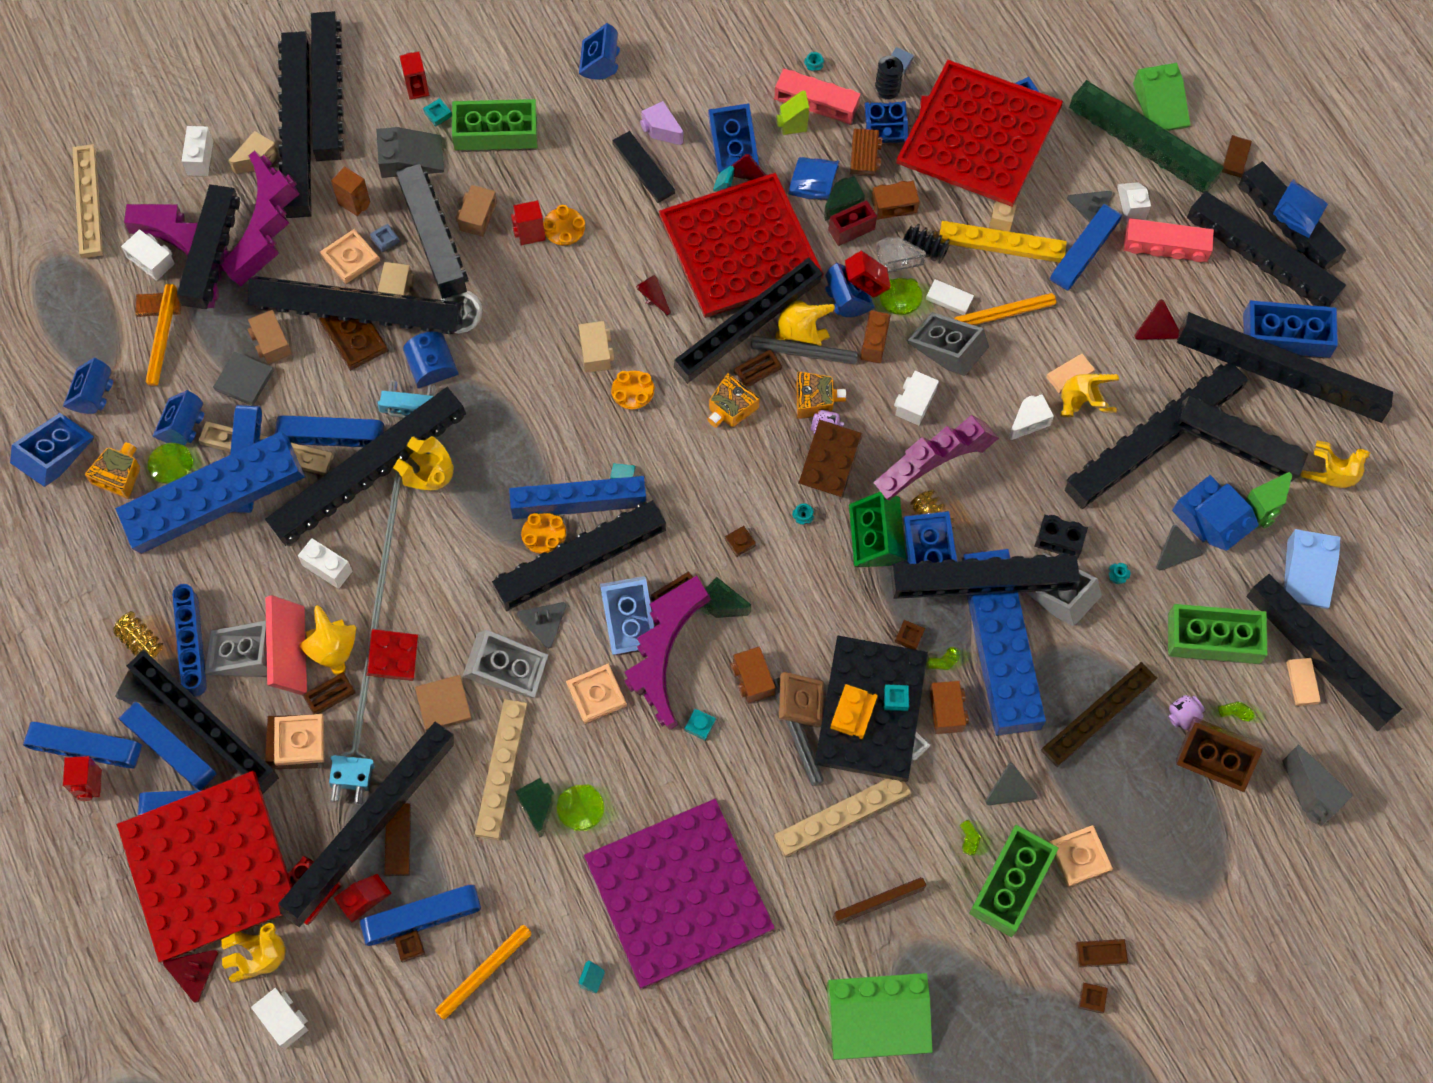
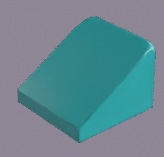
(724, 179)
(622, 471)
(591, 977)

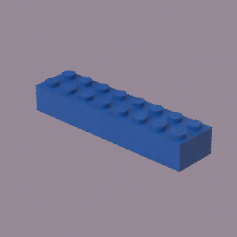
(210, 492)
(1005, 658)

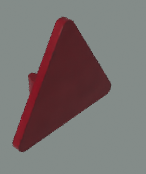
(747, 168)
(652, 290)
(1158, 324)
(192, 972)

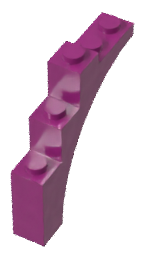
(269, 218)
(168, 224)
(926, 454)
(650, 674)

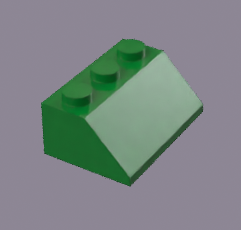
(877, 531)

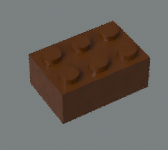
(830, 458)
(1219, 754)

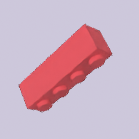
(822, 97)
(1168, 240)

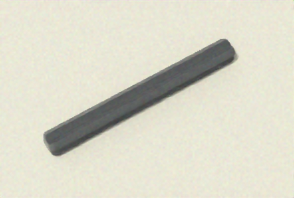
(803, 349)
(802, 745)

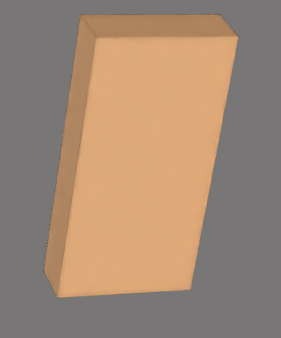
(1074, 367)
(1303, 682)

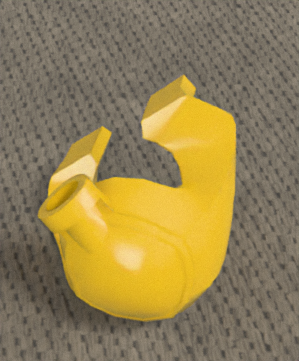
(798, 322)
(1083, 389)
(435, 468)
(1339, 472)
(330, 642)
(266, 949)

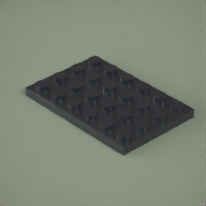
(890, 733)

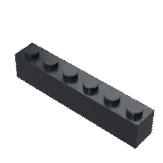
(1267, 192)
(208, 247)
(1239, 438)

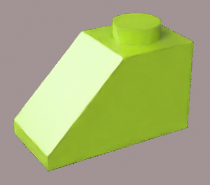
(794, 114)

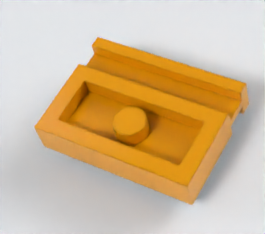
(853, 711)

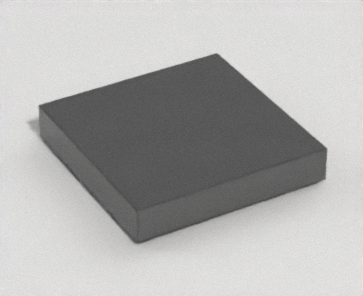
(243, 378)

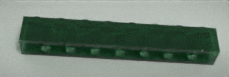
(1146, 137)

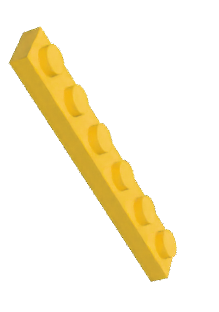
(1003, 241)

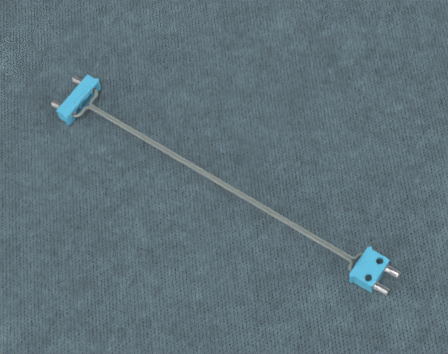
(352, 768)

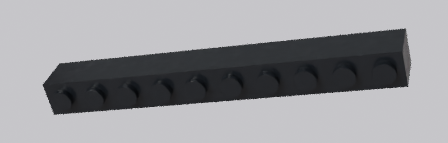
(295, 119)
(356, 304)
(1285, 367)
(1149, 438)
(364, 467)
(366, 825)

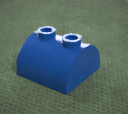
(599, 53)
(848, 298)
(429, 358)
(88, 387)
(179, 418)

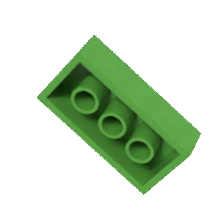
(494, 124)
(1217, 633)
(1013, 881)

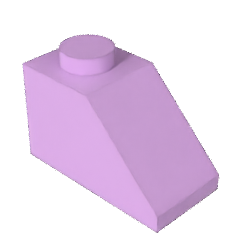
(661, 124)

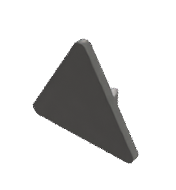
(1089, 203)
(1177, 549)
(543, 621)
(133, 690)
(1010, 788)

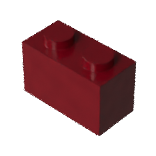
(852, 223)

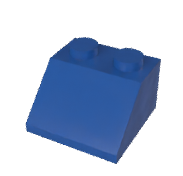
(1186, 505)
(1226, 518)

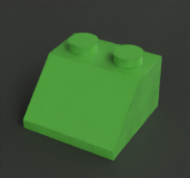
(1269, 499)

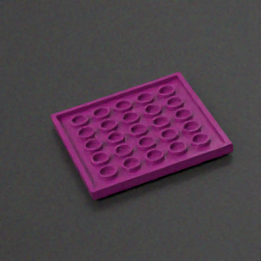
(678, 893)

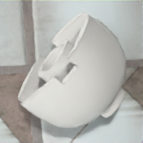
(472, 310)

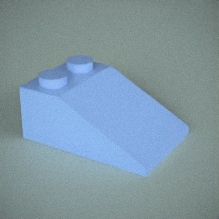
(1311, 567)
(626, 612)

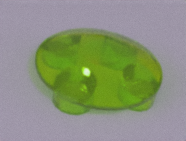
(903, 296)
(170, 462)
(580, 807)

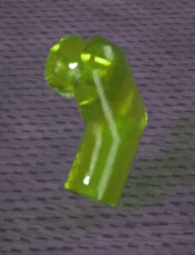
(947, 661)
(1237, 709)
(972, 838)

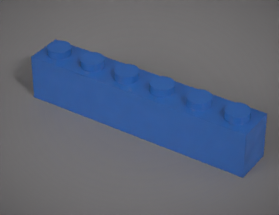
(577, 497)

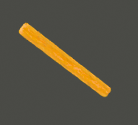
(1008, 309)
(161, 335)
(499, 956)

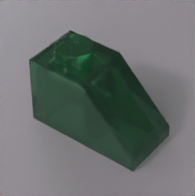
(844, 195)
(725, 601)
(537, 803)

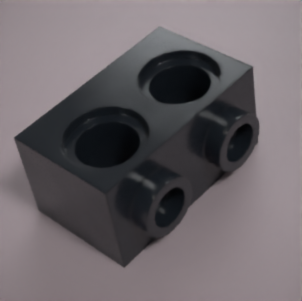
(1059, 542)

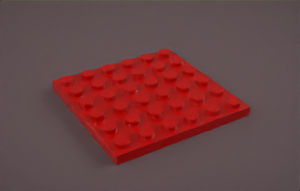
(979, 132)
(736, 242)
(206, 866)

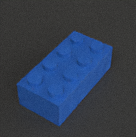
(1293, 327)

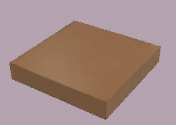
(801, 699)
(443, 702)

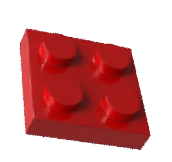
(392, 655)

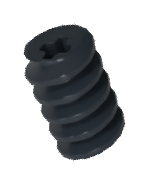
(889, 77)
(927, 242)

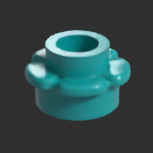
(814, 57)
(803, 508)
(1119, 578)

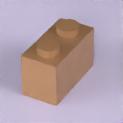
(476, 210)
(269, 337)

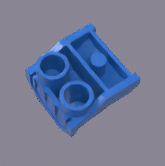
(888, 119)
(813, 178)
(1300, 209)

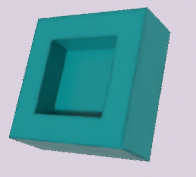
(437, 112)
(896, 697)
(700, 724)

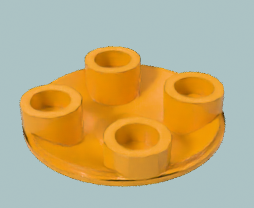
(564, 225)
(632, 389)
(543, 532)

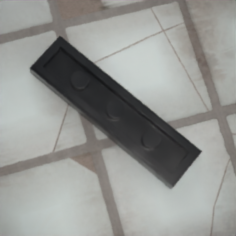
(643, 166)

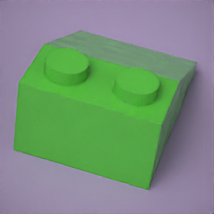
(1163, 96)

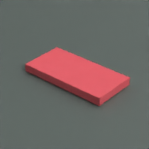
(283, 635)

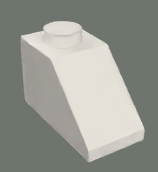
(1134, 200)
(1032, 416)

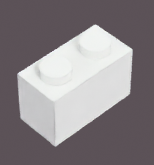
(197, 151)
(148, 254)
(916, 397)
(325, 563)
(280, 1018)

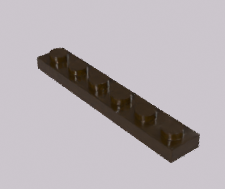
(1098, 714)

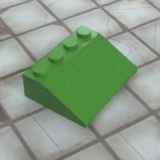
(879, 1016)

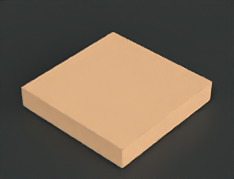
(350, 256)
(596, 693)
(299, 739)
(1081, 856)

